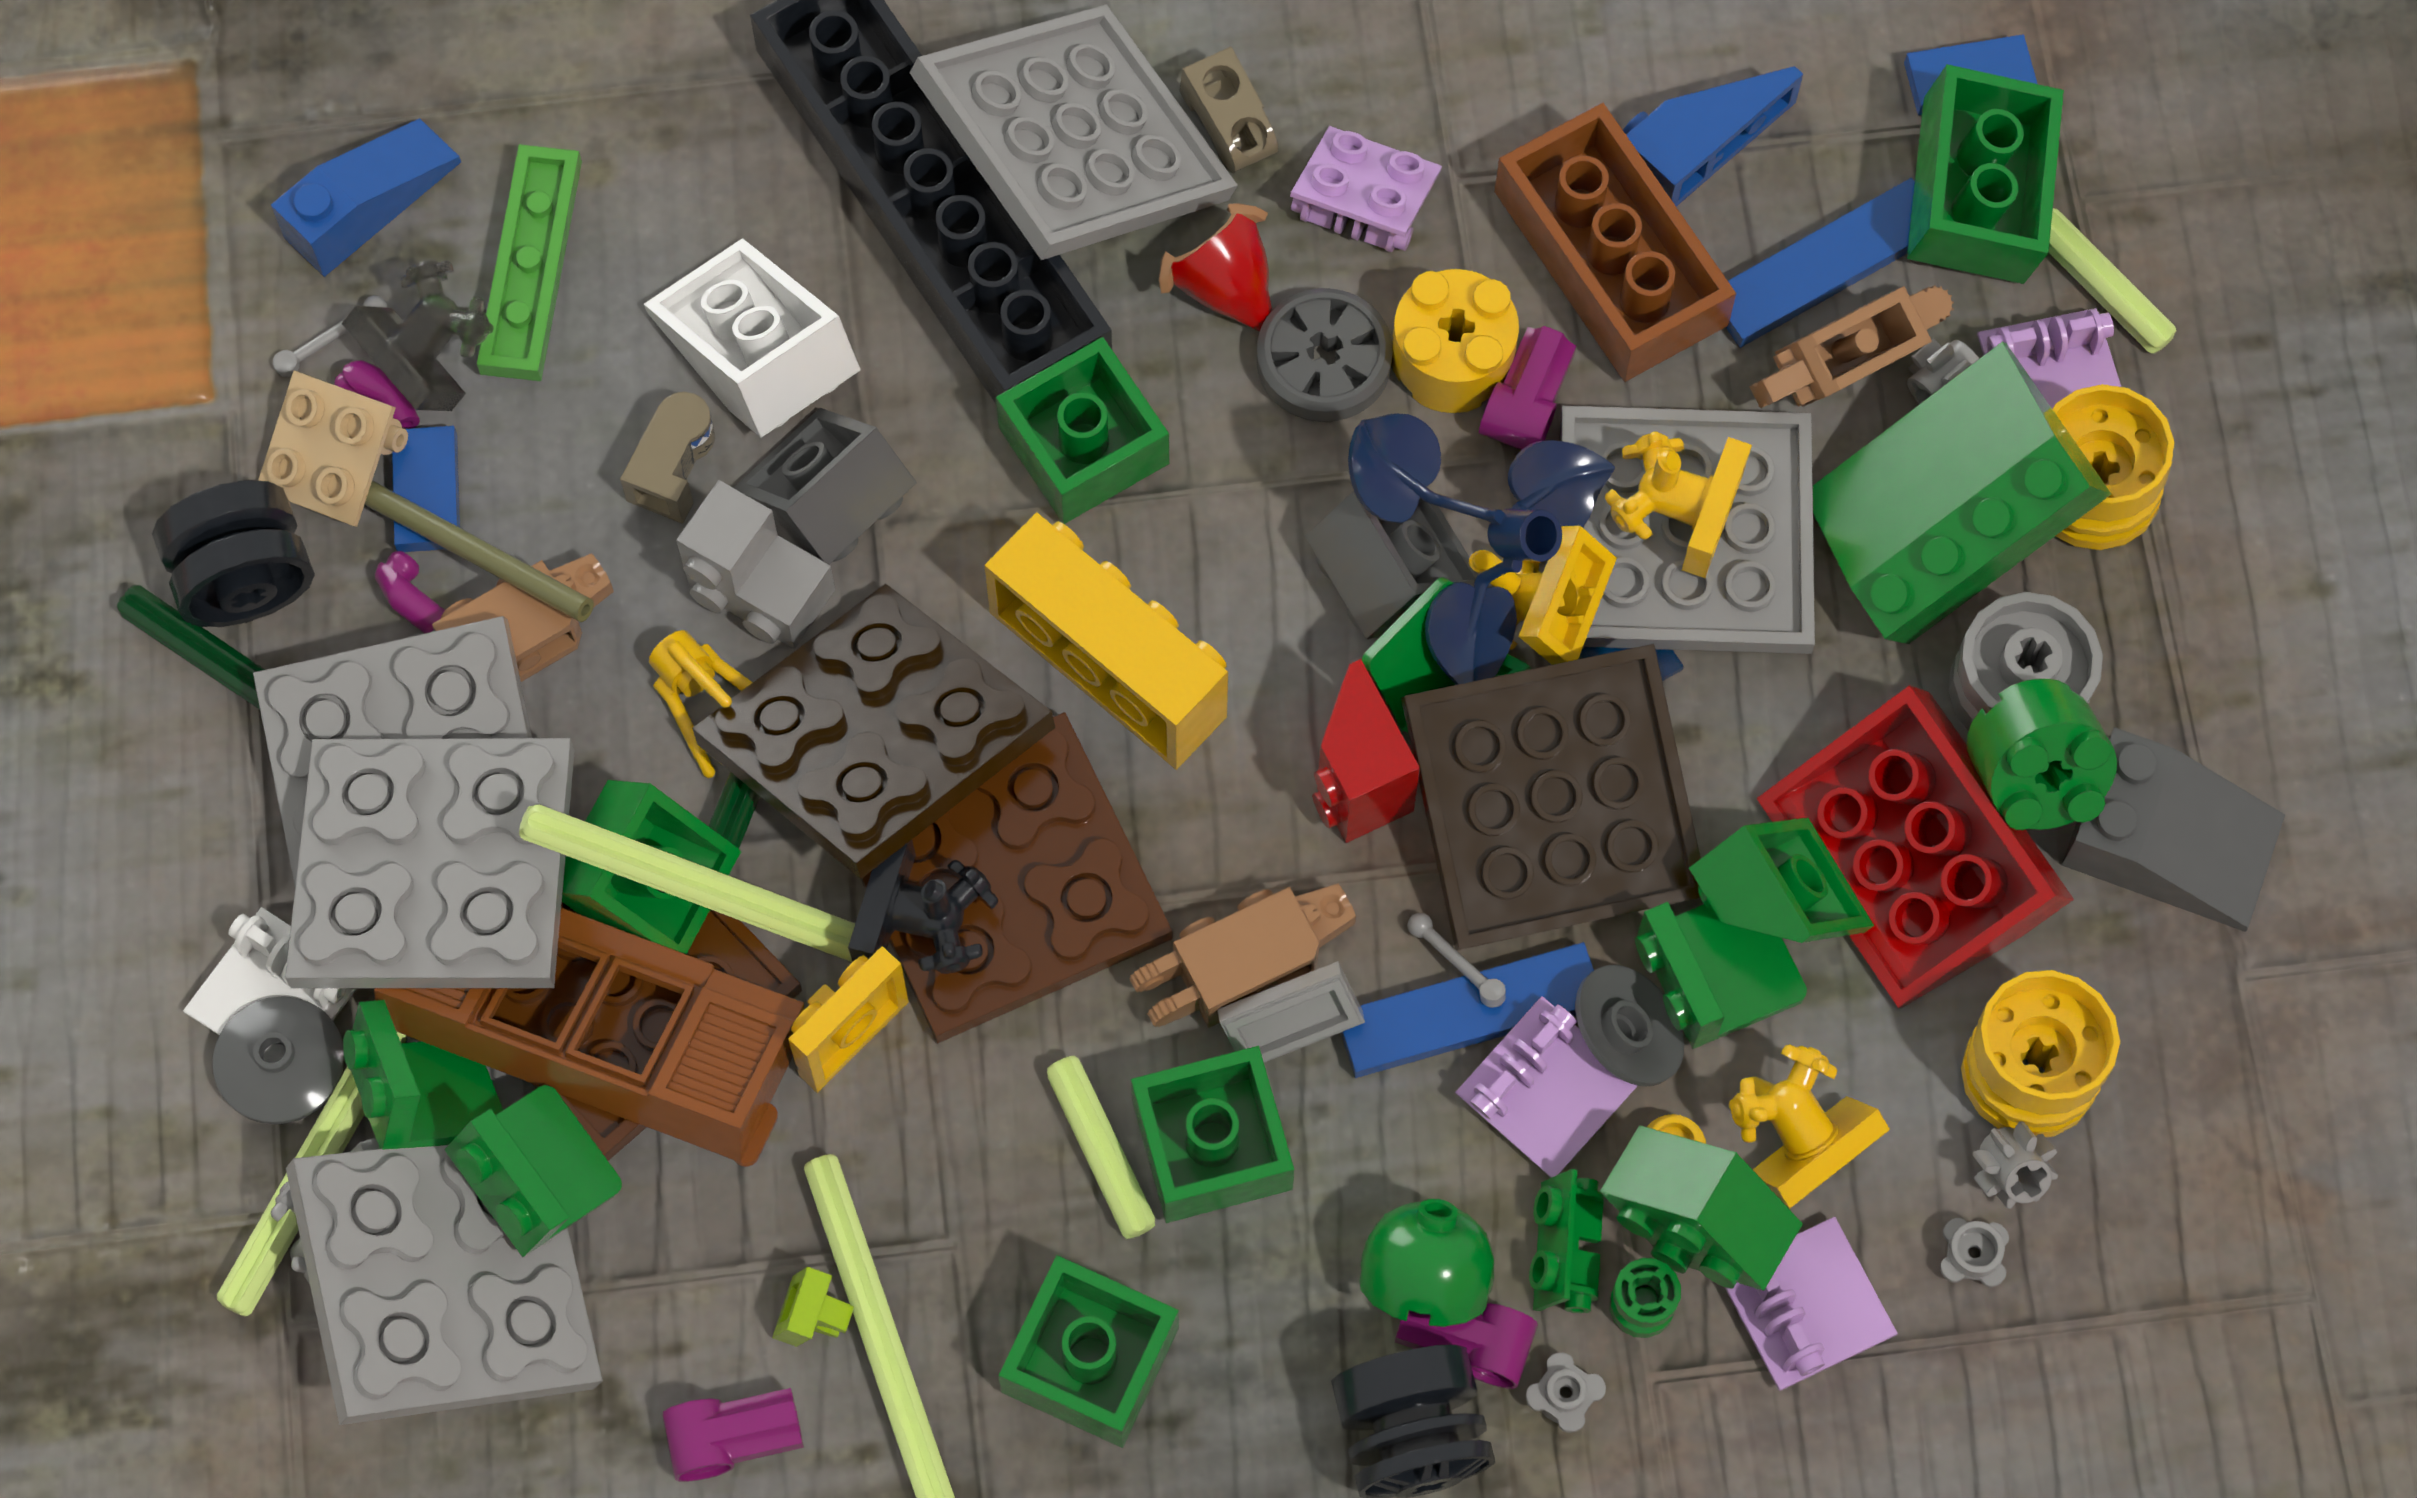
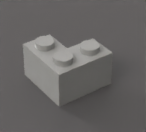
(749, 570)

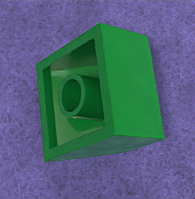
(658, 821)

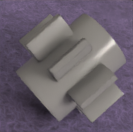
(1937, 366)
(2015, 1165)

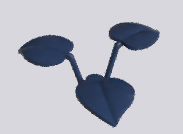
(1555, 487)

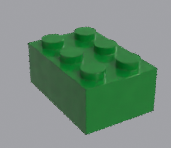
(1985, 174)

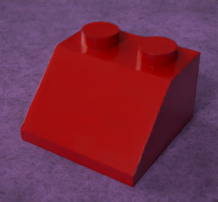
(1364, 762)

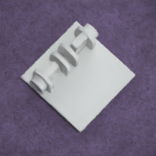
(256, 971)

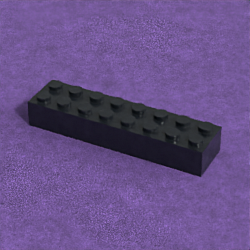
(979, 274)

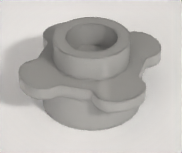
(1987, 1238)
(1565, 1411)

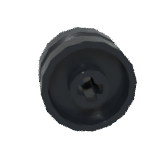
(233, 553)

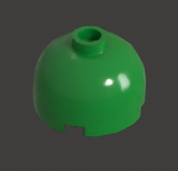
(1428, 1262)

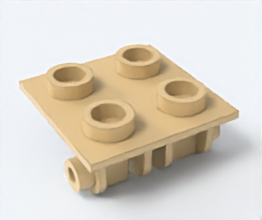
(330, 446)

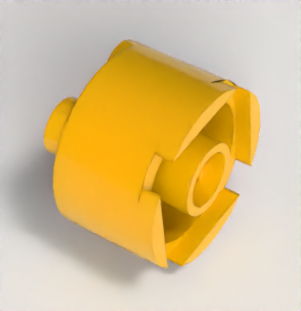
(1462, 309)

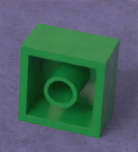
(1083, 430)
(1212, 1134)
(1700, 1208)
(1089, 1351)

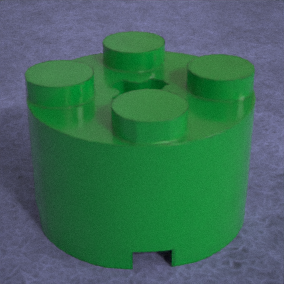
(2042, 756)

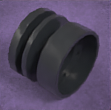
(1416, 1437)

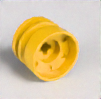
(2130, 451)
(2055, 1026)

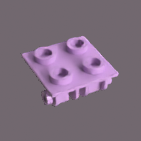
(1364, 184)
(2060, 351)
(1545, 1088)
(1813, 1308)

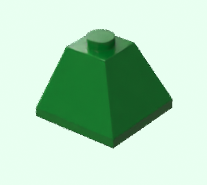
(1779, 884)

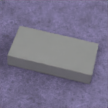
(1293, 1013)

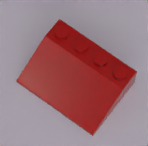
(1919, 845)

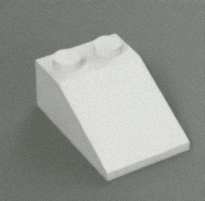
(755, 336)

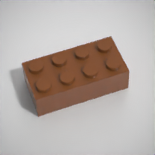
(1614, 242)

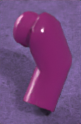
(373, 383)
(403, 596)

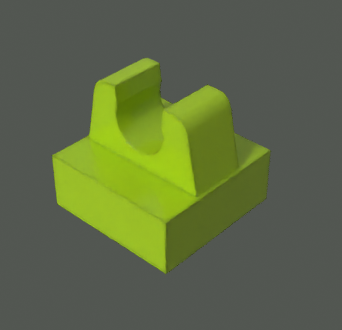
(810, 1309)

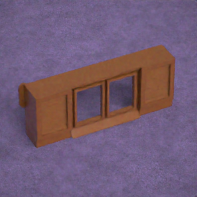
(705, 1077)

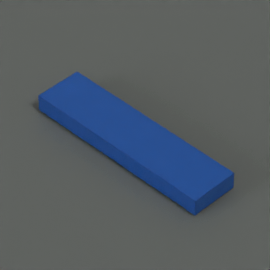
(1821, 264)
(1453, 1016)

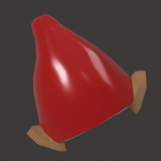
(1226, 270)

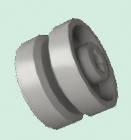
(2022, 641)

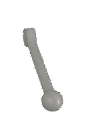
(287, 361)
(1491, 990)

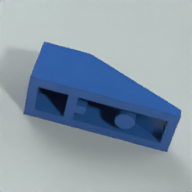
(1704, 130)
(360, 193)

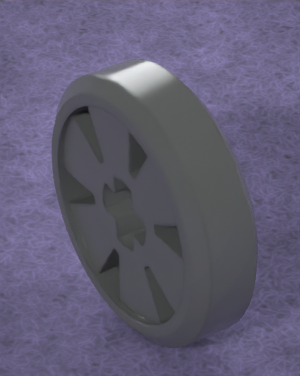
(1311, 386)

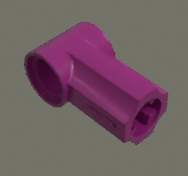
(1525, 403)
(1494, 1341)
(713, 1435)

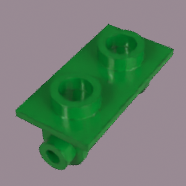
(1565, 1213)

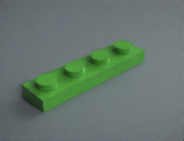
(530, 262)

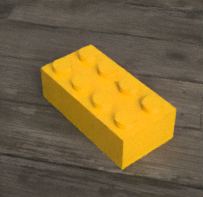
(1108, 639)

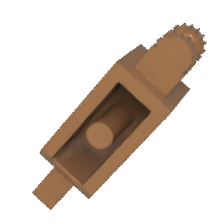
(1854, 346)
(537, 629)
(1246, 952)

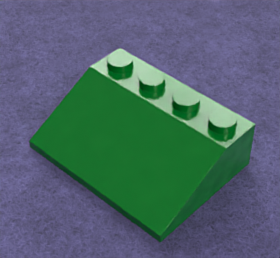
(1953, 496)

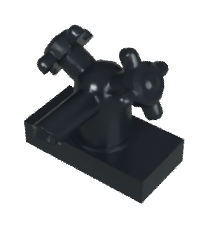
(920, 910)

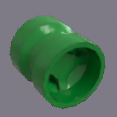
(1636, 1308)

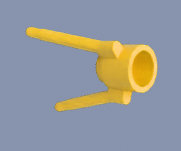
(690, 669)

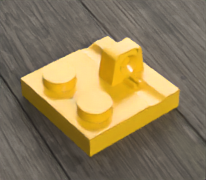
(846, 1020)

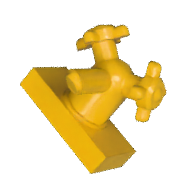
(1681, 494)
(1562, 599)
(1812, 1140)

